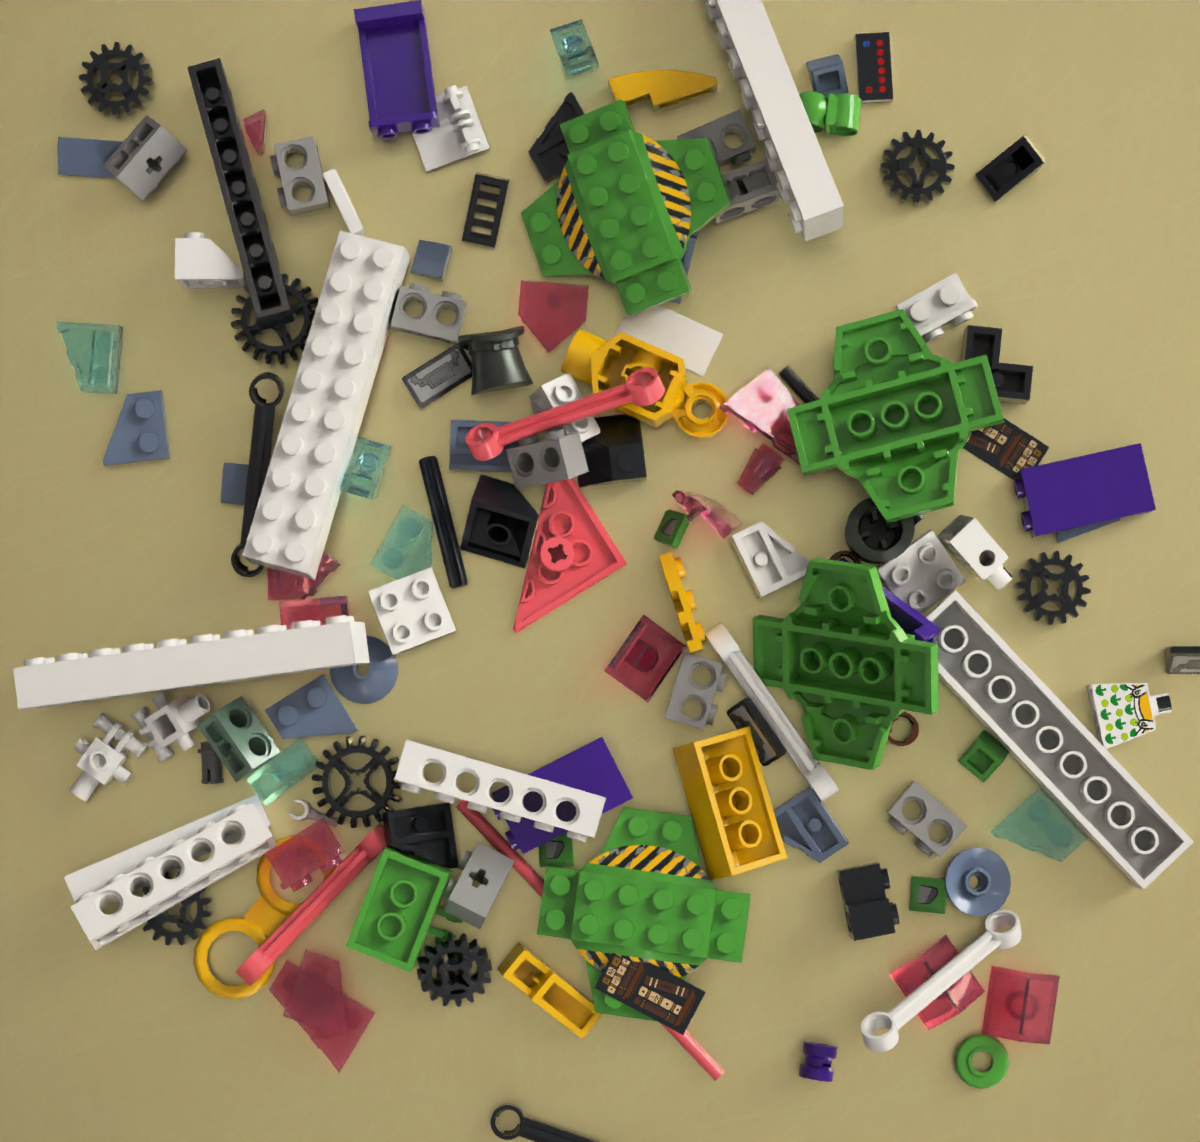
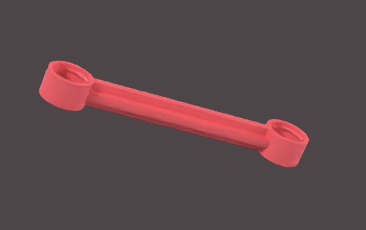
(641, 388)
(313, 906)

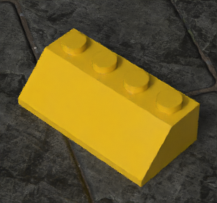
(729, 803)

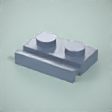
(461, 456)

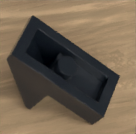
(1011, 167)

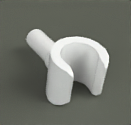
(312, 814)

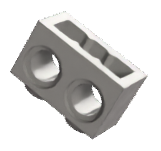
(717, 130)
(308, 174)
(749, 190)
(426, 323)
(547, 459)
(686, 688)
(930, 812)

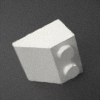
(204, 265)

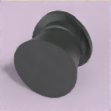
(496, 360)
(874, 538)

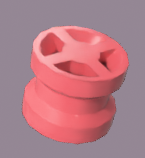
(560, 561)

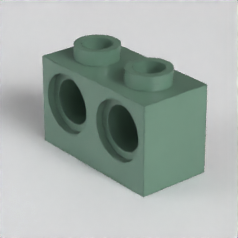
(238, 738)

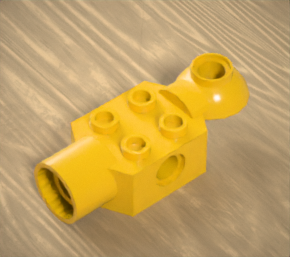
(611, 362)

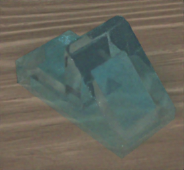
(574, 49)
(365, 468)
(283, 771)

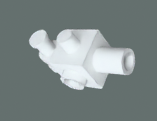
(171, 722)
(102, 760)

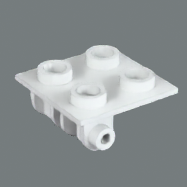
(458, 133)
(922, 573)
(411, 611)

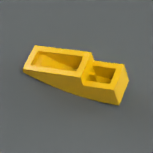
(660, 87)
(549, 990)

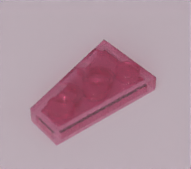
(763, 409)
(334, 1046)

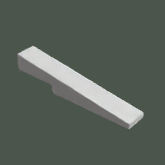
(98, 874)

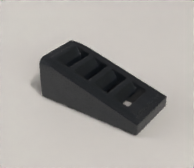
(489, 180)

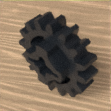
(107, 89)
(932, 167)
(1041, 575)
(183, 922)
(453, 956)

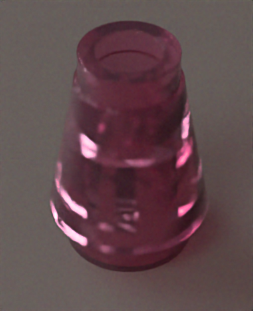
(760, 468)

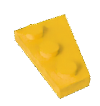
(683, 602)

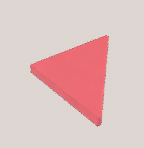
(568, 516)

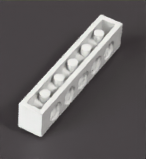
(417, 756)
(164, 892)

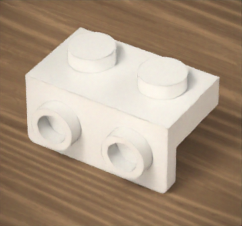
(559, 392)

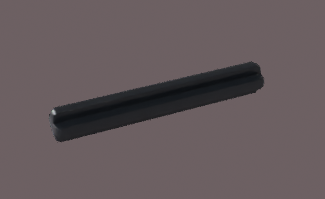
(443, 521)

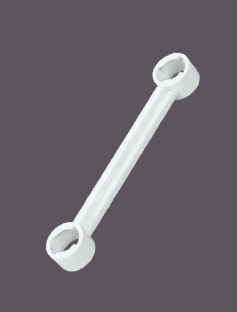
(771, 711)
(941, 981)

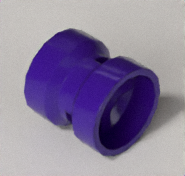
(818, 1061)

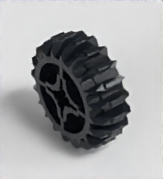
(289, 346)
(339, 802)

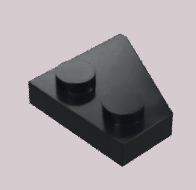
(550, 149)

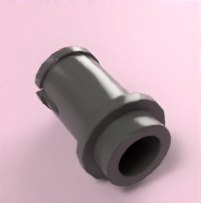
(211, 765)

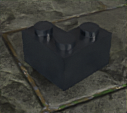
(1010, 380)
(865, 901)

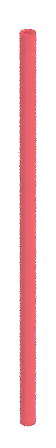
(537, 883)

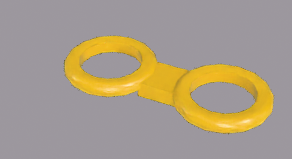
(259, 923)

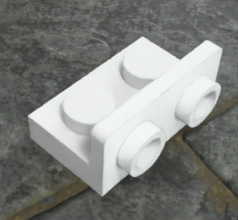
(939, 306)

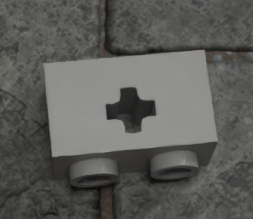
(145, 157)
(474, 903)

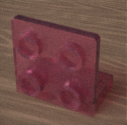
(304, 854)

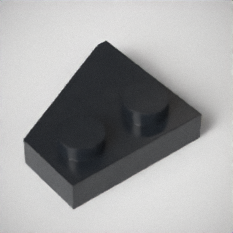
(423, 833)

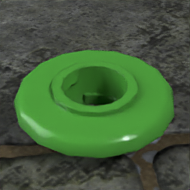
(998, 1066)

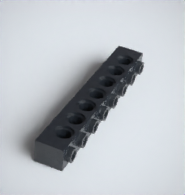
(240, 194)

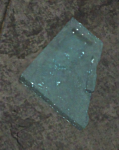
(94, 354)
(406, 545)
(1041, 827)

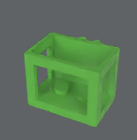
(401, 909)

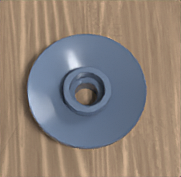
(376, 683)
(992, 878)

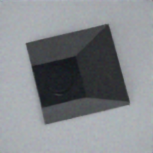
(614, 453)
(499, 522)

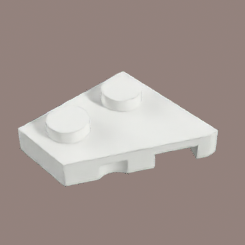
(768, 559)

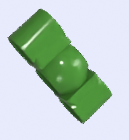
(836, 113)

